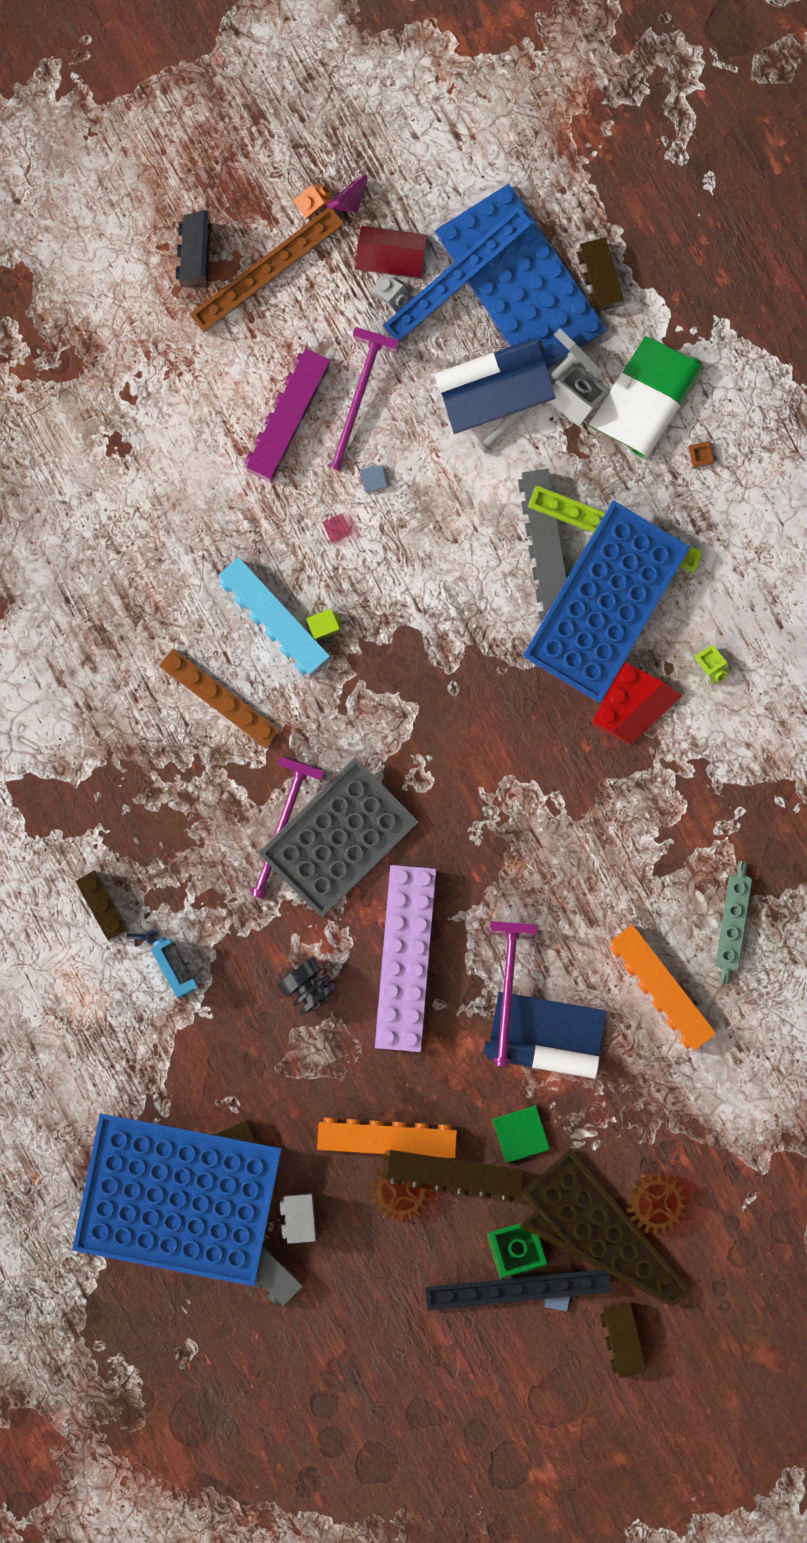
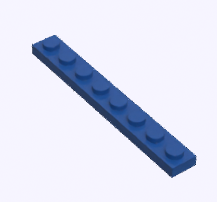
(458, 274)

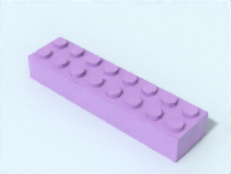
(405, 958)

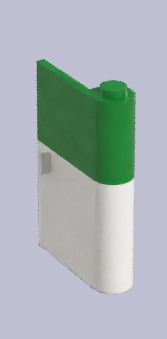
(647, 396)

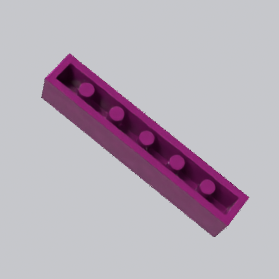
(288, 415)

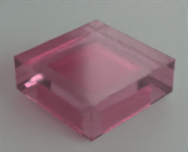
(336, 528)

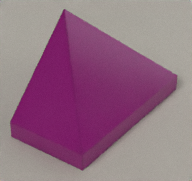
(350, 198)

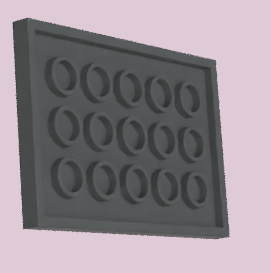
(338, 837)

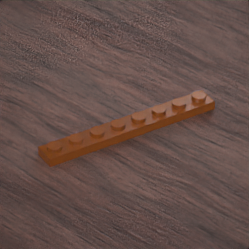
(266, 269)

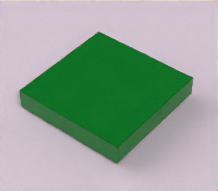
(520, 1134)

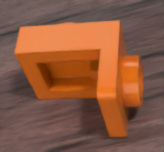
(313, 199)

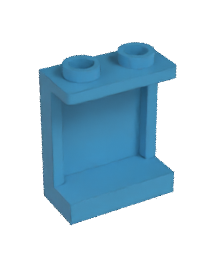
(179, 989)

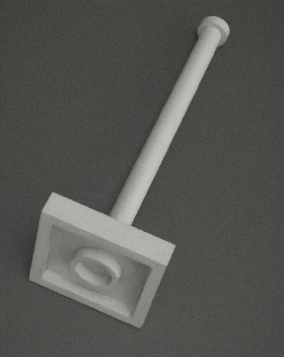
(574, 356)

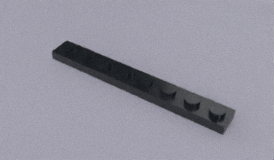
(517, 1290)

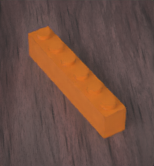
(662, 987)
(379, 1138)

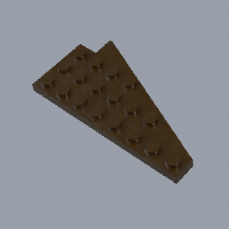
(587, 1222)

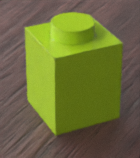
(324, 624)

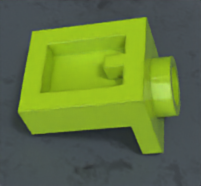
(713, 664)

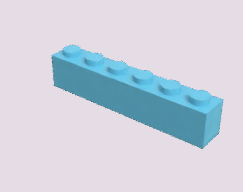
(274, 617)

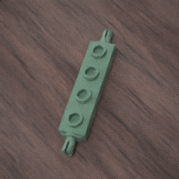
(734, 922)

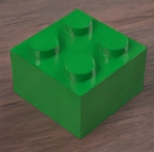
(515, 1251)

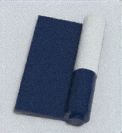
(495, 385)
(550, 1035)

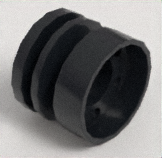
(307, 986)

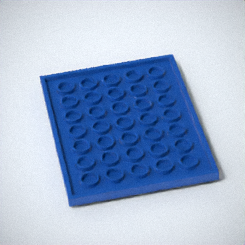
(176, 1199)

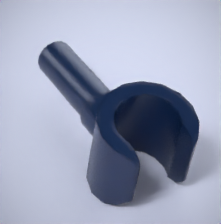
(143, 937)

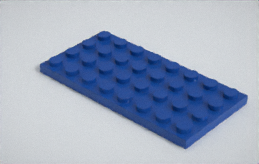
(525, 285)
(606, 601)

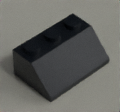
(194, 249)

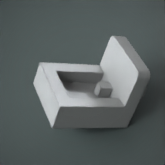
(391, 292)

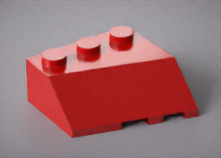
(633, 704)

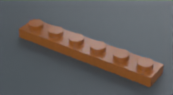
(219, 698)

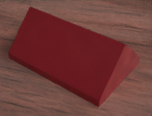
(390, 252)

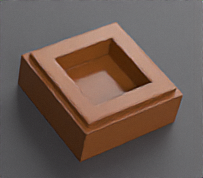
(701, 454)

